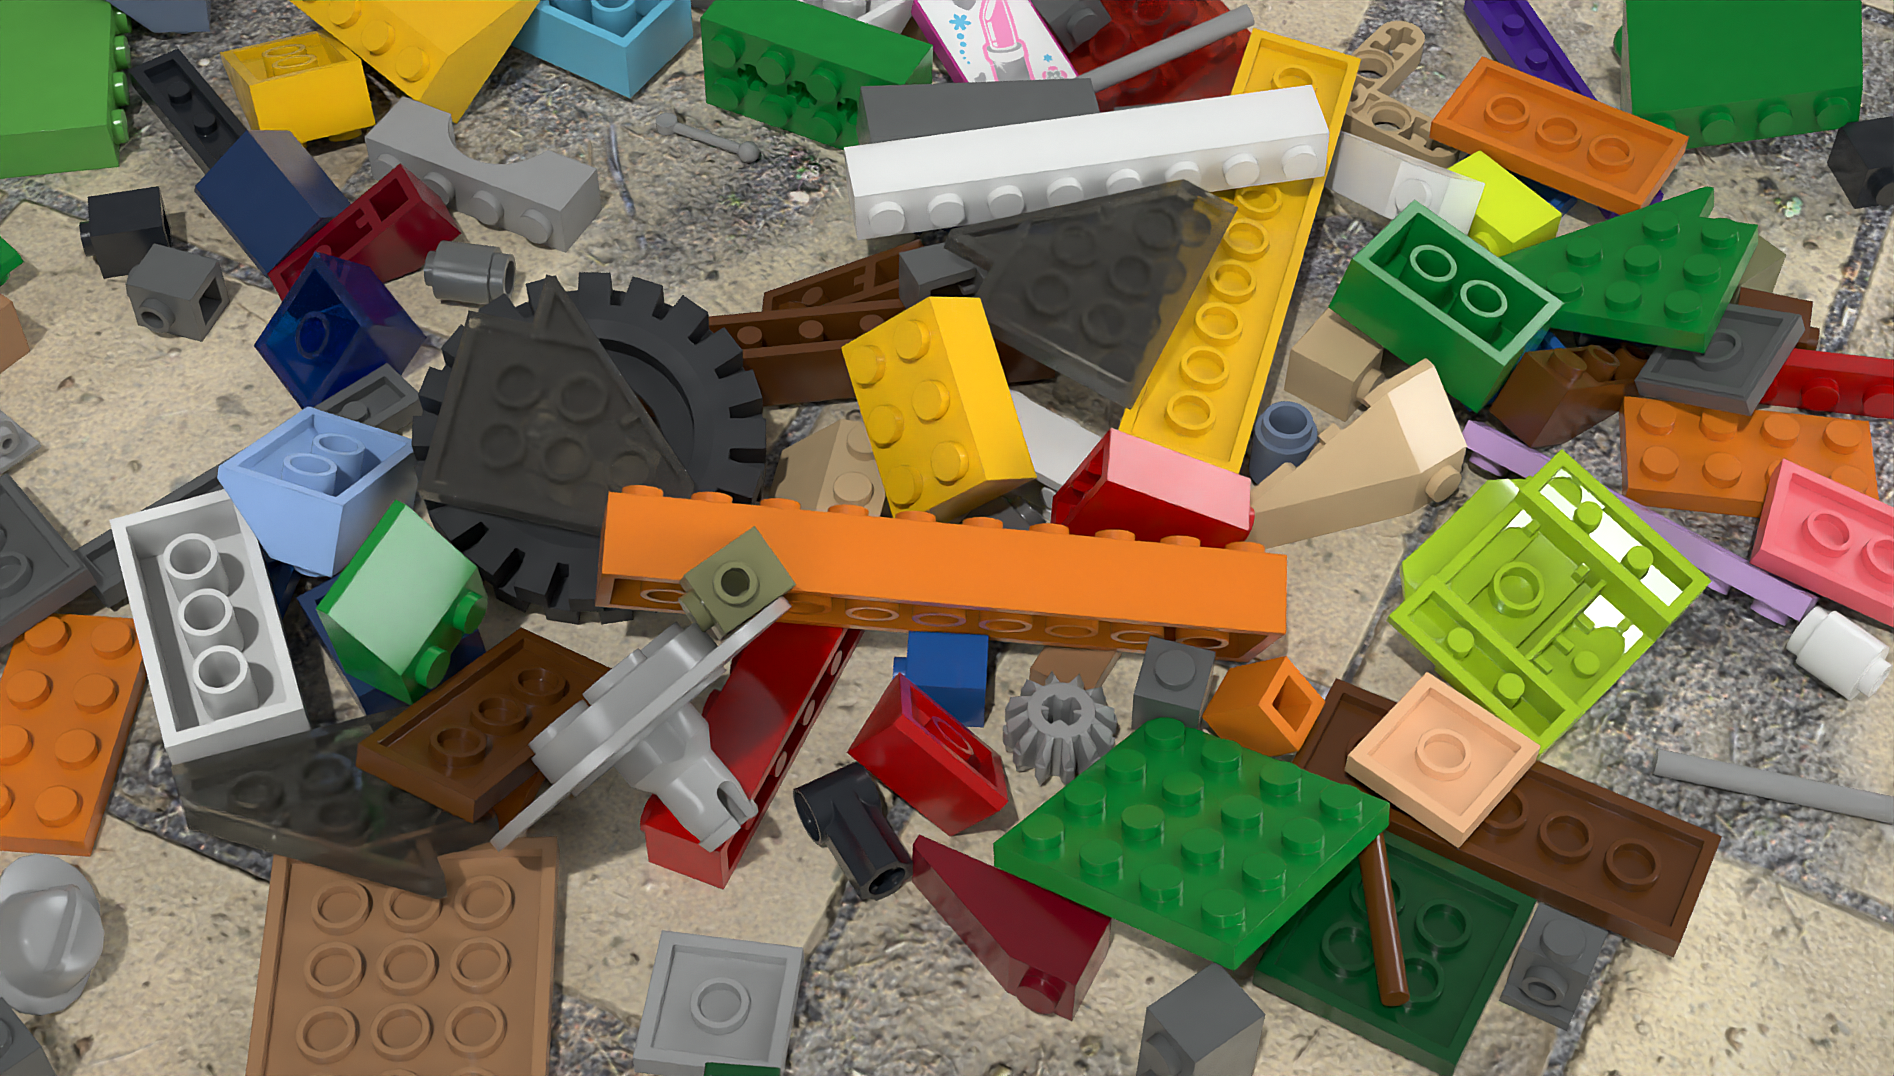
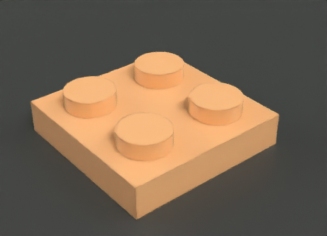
(1442, 759)

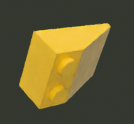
(301, 86)

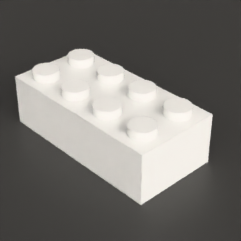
(208, 627)

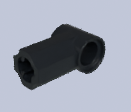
(848, 817)

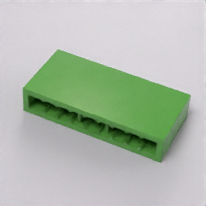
(62, 86)

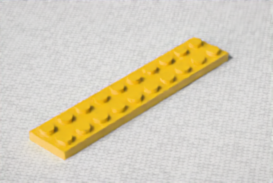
(1222, 348)

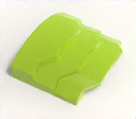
(1542, 596)

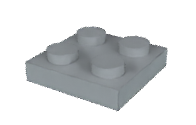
(717, 1004)

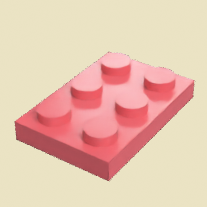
(1828, 540)

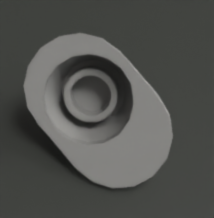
(46, 934)

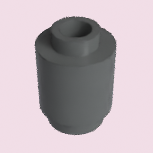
(469, 272)

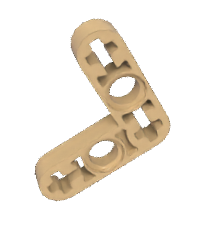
(1371, 98)

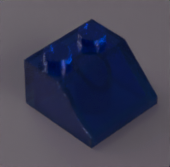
(336, 330)

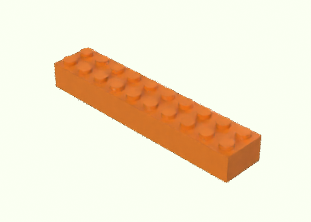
(955, 576)

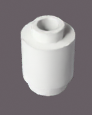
(1840, 653)

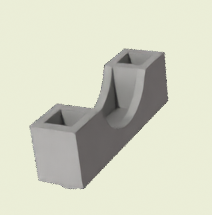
(539, 198)

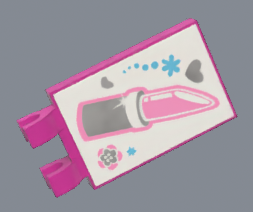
(991, 40)

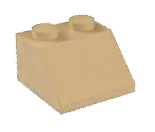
(832, 470)

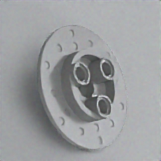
(650, 734)

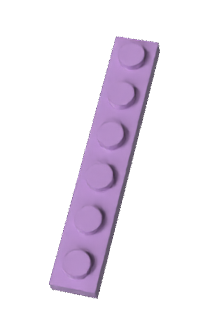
(1773, 595)

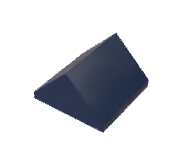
(270, 195)

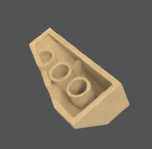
(1372, 470)

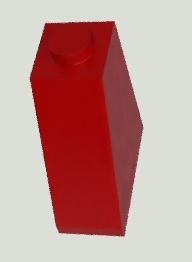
(1153, 495)

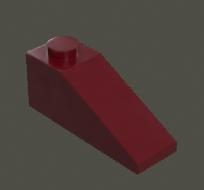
(383, 228)
(1022, 933)

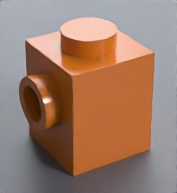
(1265, 707)

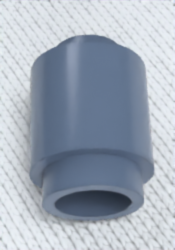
(1281, 436)

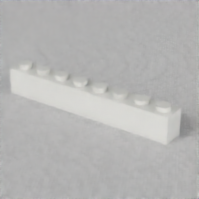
(1072, 159)

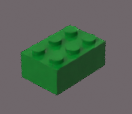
(1444, 299)

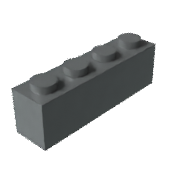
(945, 108)

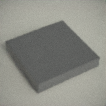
(1736, 365)

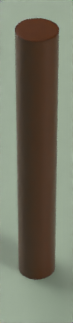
(1383, 923)

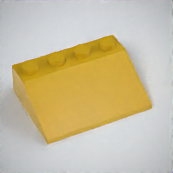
(426, 47)

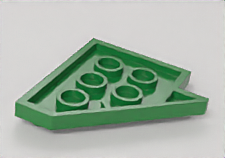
(1646, 273)

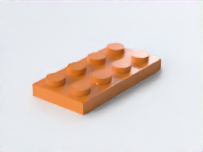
(1559, 137)
(1724, 460)
(65, 729)

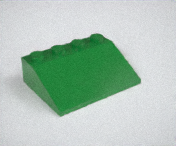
(1742, 67)

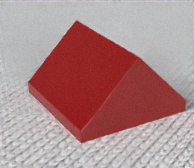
(930, 759)

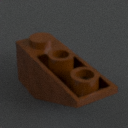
(1567, 390)

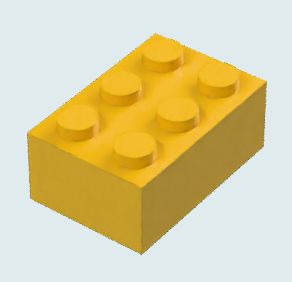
(938, 409)

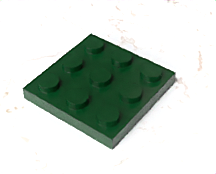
(1454, 946)

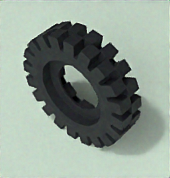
(688, 380)

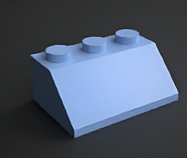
(319, 487)

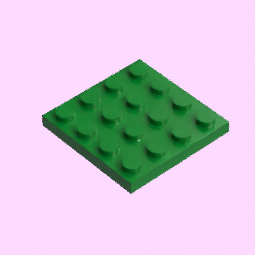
(1193, 839)

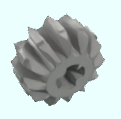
(1058, 728)

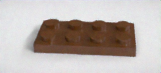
(472, 733)

